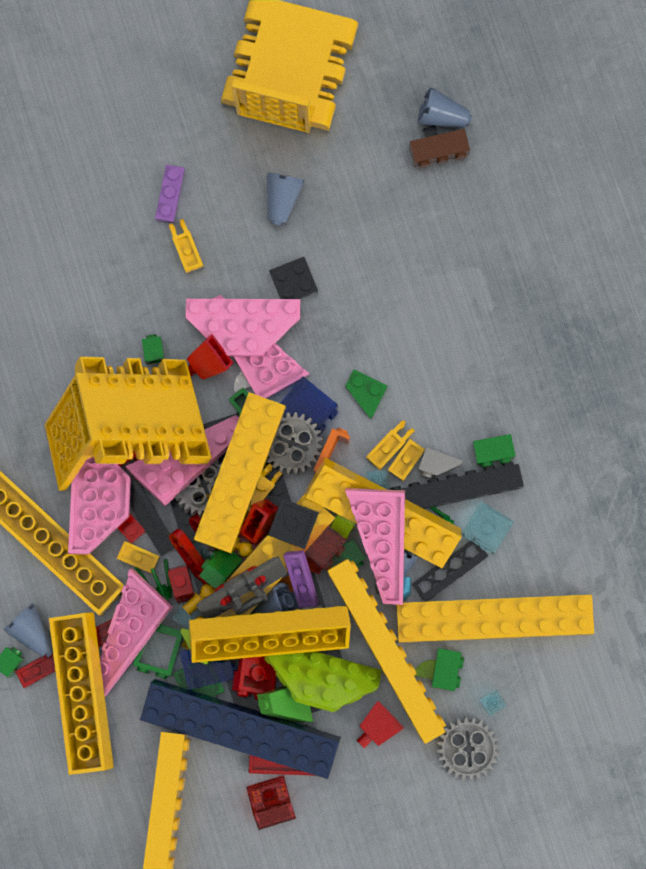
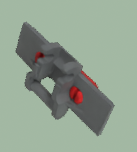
(253, 579)

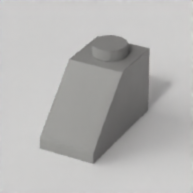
(436, 464)

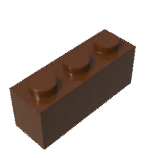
(439, 148)

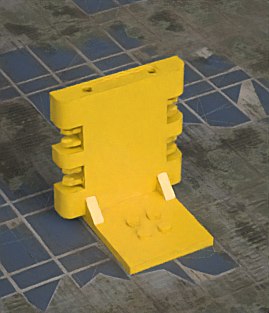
(289, 65)
(125, 413)

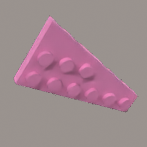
(271, 371)
(170, 476)
(382, 528)
(131, 627)

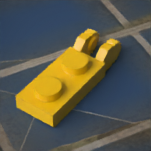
(186, 248)
(389, 446)
(264, 486)

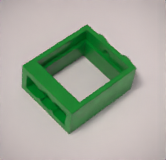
(162, 673)

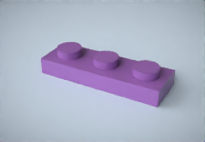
(170, 193)
(301, 579)

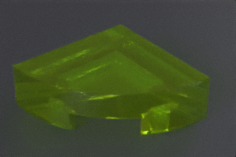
(426, 669)

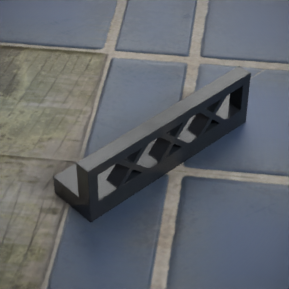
(149, 519)
(452, 577)

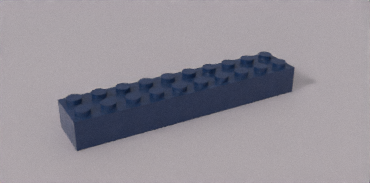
(240, 728)

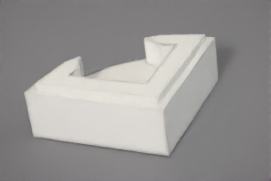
(241, 382)

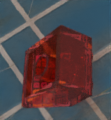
(324, 549)
(271, 802)

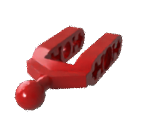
(187, 550)

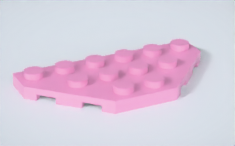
(243, 325)
(97, 505)

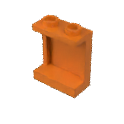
(335, 435)

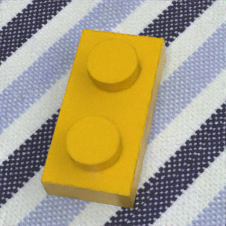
(406, 460)
(138, 557)

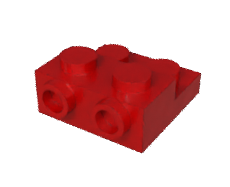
(253, 677)

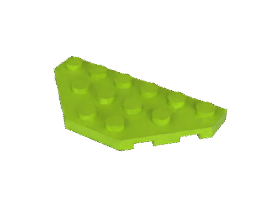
(324, 679)

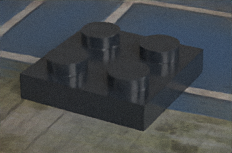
(294, 280)
(293, 523)

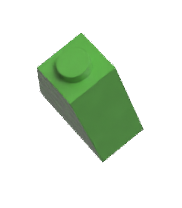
(281, 705)

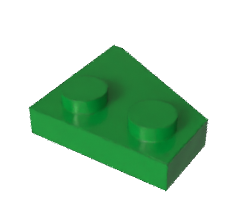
(365, 391)

